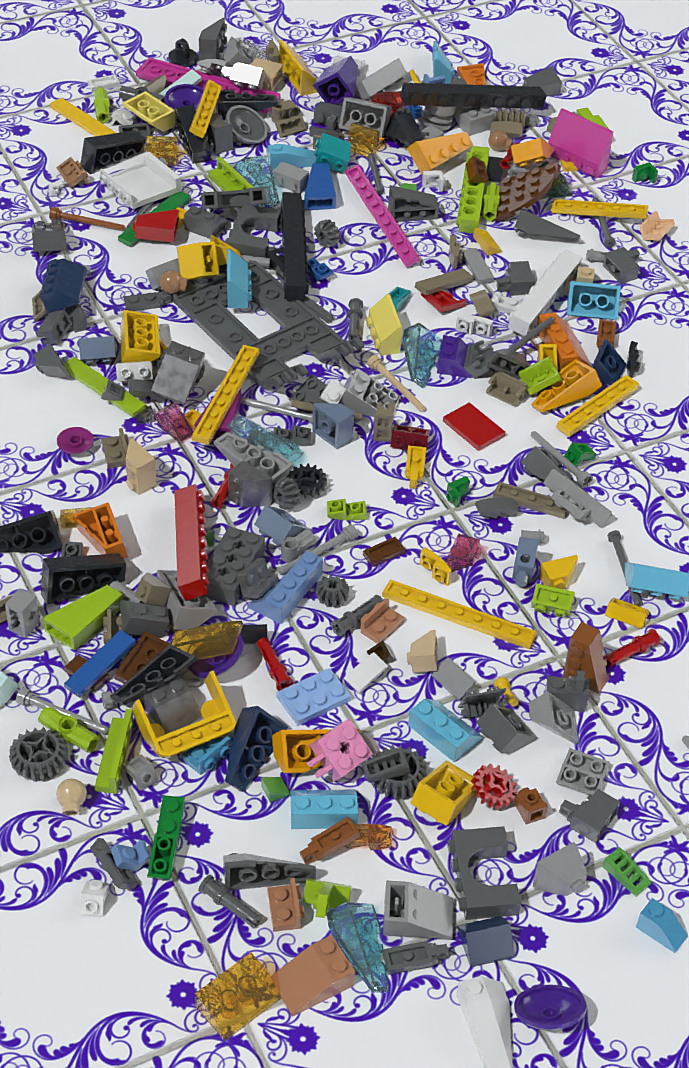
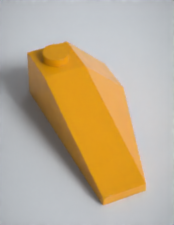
(576, 383)
(293, 750)

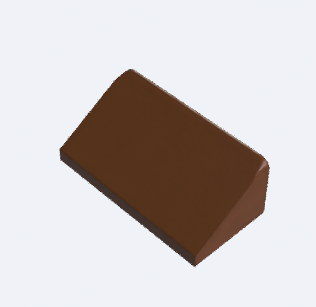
(476, 170)

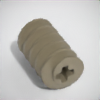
(505, 116)

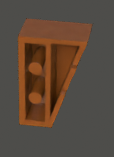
(586, 655)

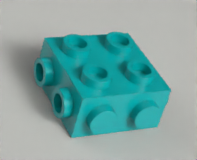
(333, 151)

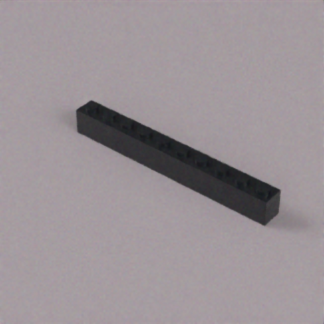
(472, 95)
(295, 248)

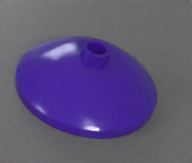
(183, 95)
(219, 664)
(550, 1007)

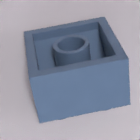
(97, 348)
(333, 423)
(278, 524)

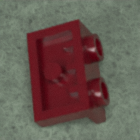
(407, 436)

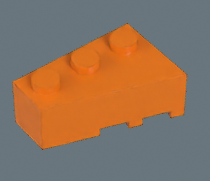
(101, 529)

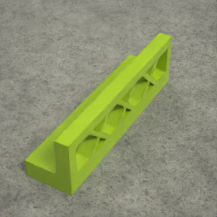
(227, 177)
(114, 753)

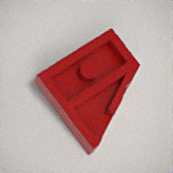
(444, 301)

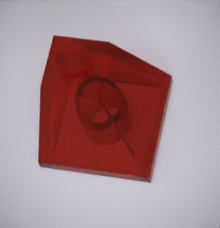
(389, 98)

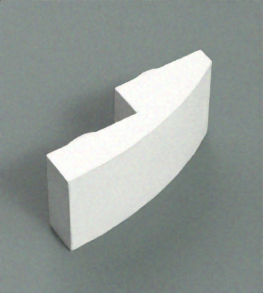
(470, 324)
(365, 672)

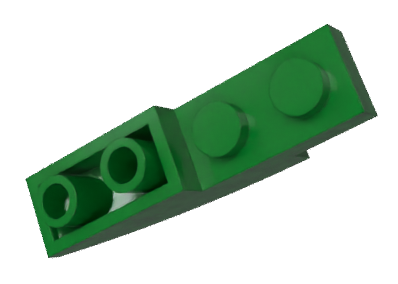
(166, 838)

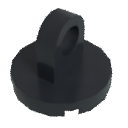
(182, 55)

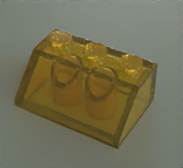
(209, 639)
(237, 996)

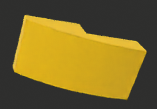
(440, 570)

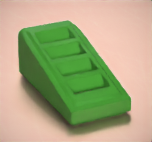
(624, 860)

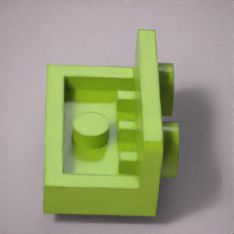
(539, 375)
(552, 600)

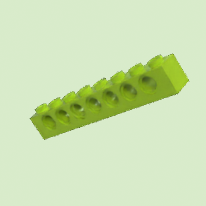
(471, 195)

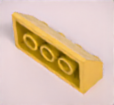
(296, 70)
(139, 337)

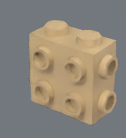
(273, 71)

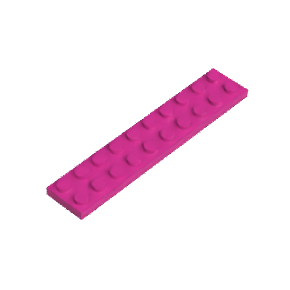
(153, 68)

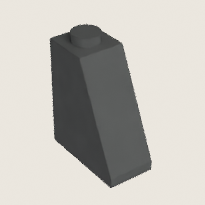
(547, 80)

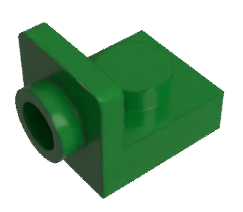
(645, 171)
(578, 452)
(457, 489)

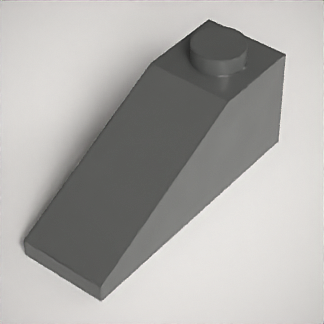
(508, 362)

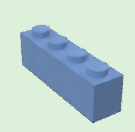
(285, 596)

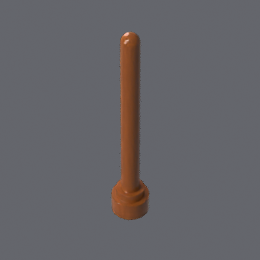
(56, 213)

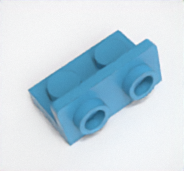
(206, 755)

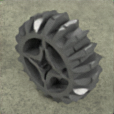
(40, 758)
(403, 784)

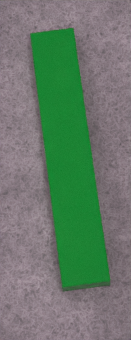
(176, 200)

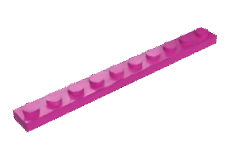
(382, 216)

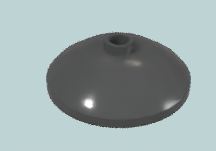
(247, 124)

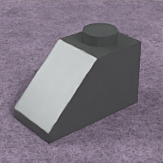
(50, 362)

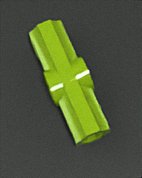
(101, 105)
(491, 201)
(68, 729)

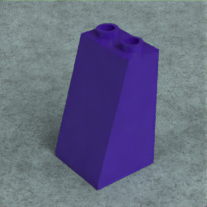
(337, 81)

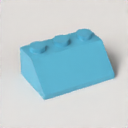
(237, 281)
(593, 300)
(656, 580)
(443, 729)
(322, 808)

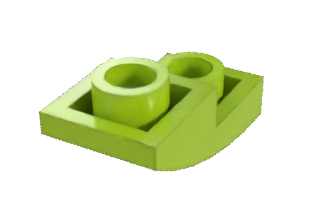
(342, 510)

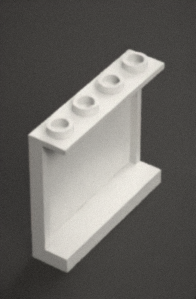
(142, 182)

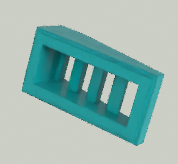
(399, 297)

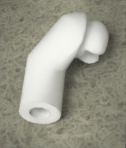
(55, 186)

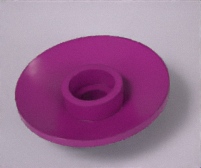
(75, 440)

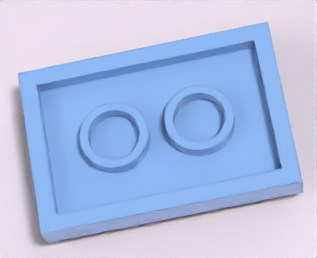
(313, 696)

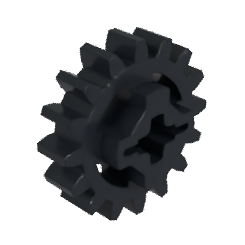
(307, 479)

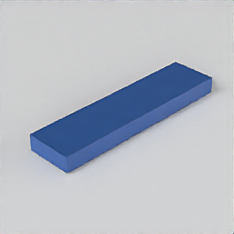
(100, 663)

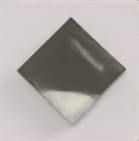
(145, 416)

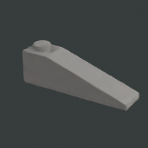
(238, 449)
(184, 613)

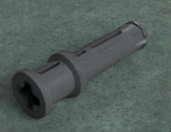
(354, 314)
(351, 618)
(222, 895)

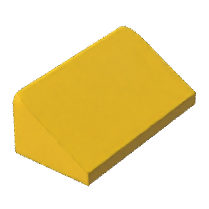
(486, 241)
(627, 612)

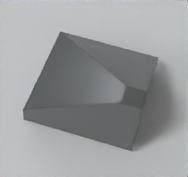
(112, 391)

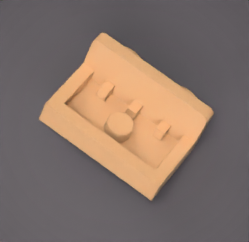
(655, 228)

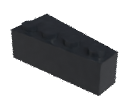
(197, 147)
(110, 149)
(79, 574)

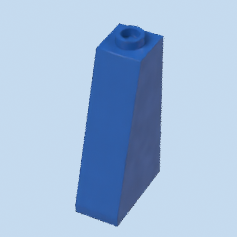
(320, 189)

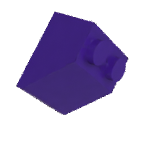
(452, 357)

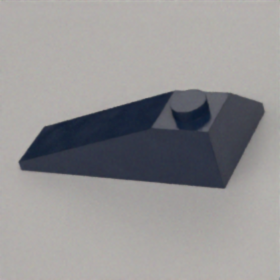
(251, 745)

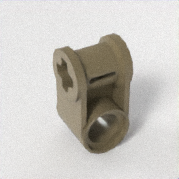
(285, 110)

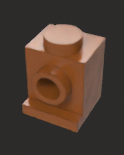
(530, 805)

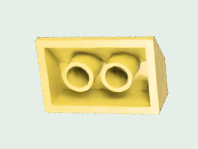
(151, 111)
(385, 326)

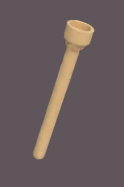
(375, 363)

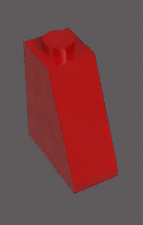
(157, 226)

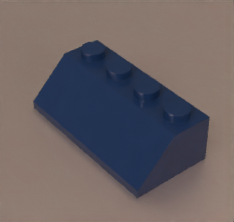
(62, 284)

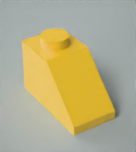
(558, 572)

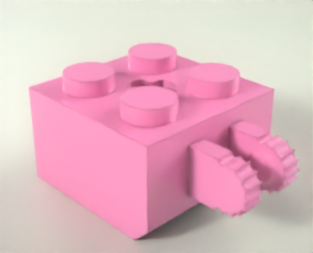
(328, 752)

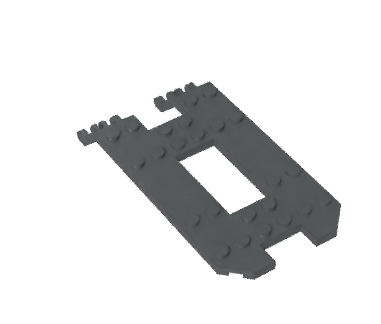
(300, 330)

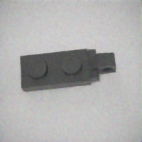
(146, 301)
(120, 877)
(413, 956)

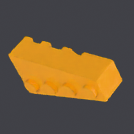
(435, 151)

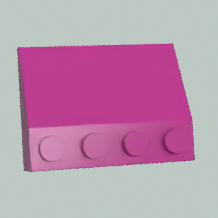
(581, 143)

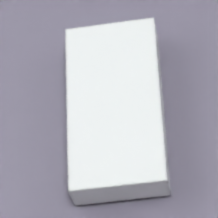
(106, 82)

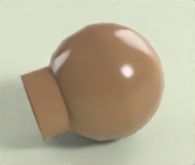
(499, 141)
(172, 282)

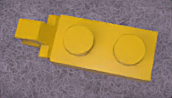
(415, 464)

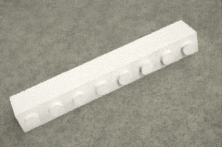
(544, 292)

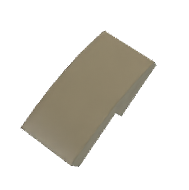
(273, 50)
(511, 128)
(454, 252)
(482, 303)

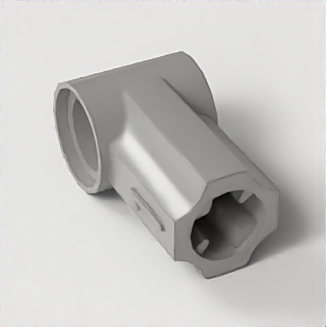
(293, 546)

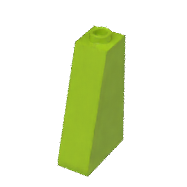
(83, 617)

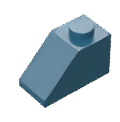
(661, 925)

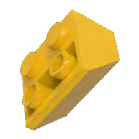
(198, 261)

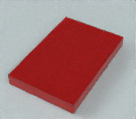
(474, 426)

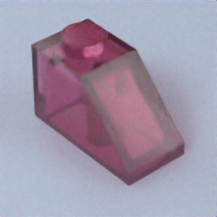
(173, 422)
(463, 552)

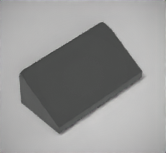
(142, 128)
(314, 130)
(77, 317)

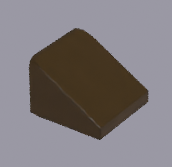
(383, 651)

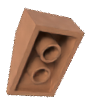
(314, 976)

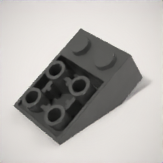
(213, 40)
(49, 236)

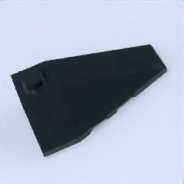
(229, 98)
(403, 127)
(31, 534)
(163, 668)

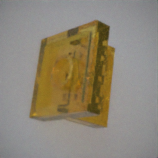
(364, 140)
(163, 147)

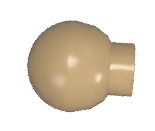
(71, 795)

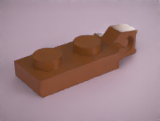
(606, 330)
(330, 841)

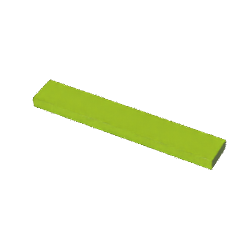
(97, 383)

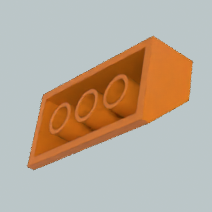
(567, 344)

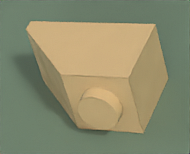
(585, 275)
(424, 653)

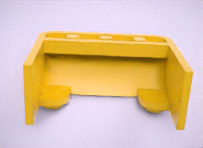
(216, 722)

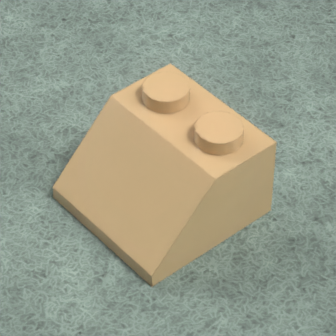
(140, 468)

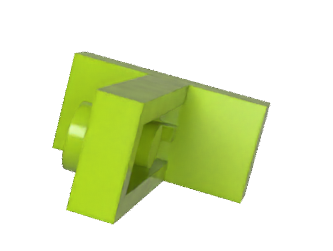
(325, 895)

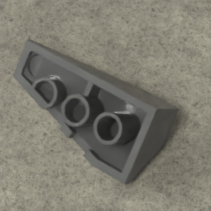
(536, 226)
(541, 462)
(256, 871)

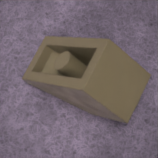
(152, 590)

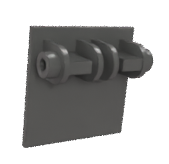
(309, 391)
(473, 699)

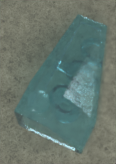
(421, 351)
(259, 435)
(356, 932)

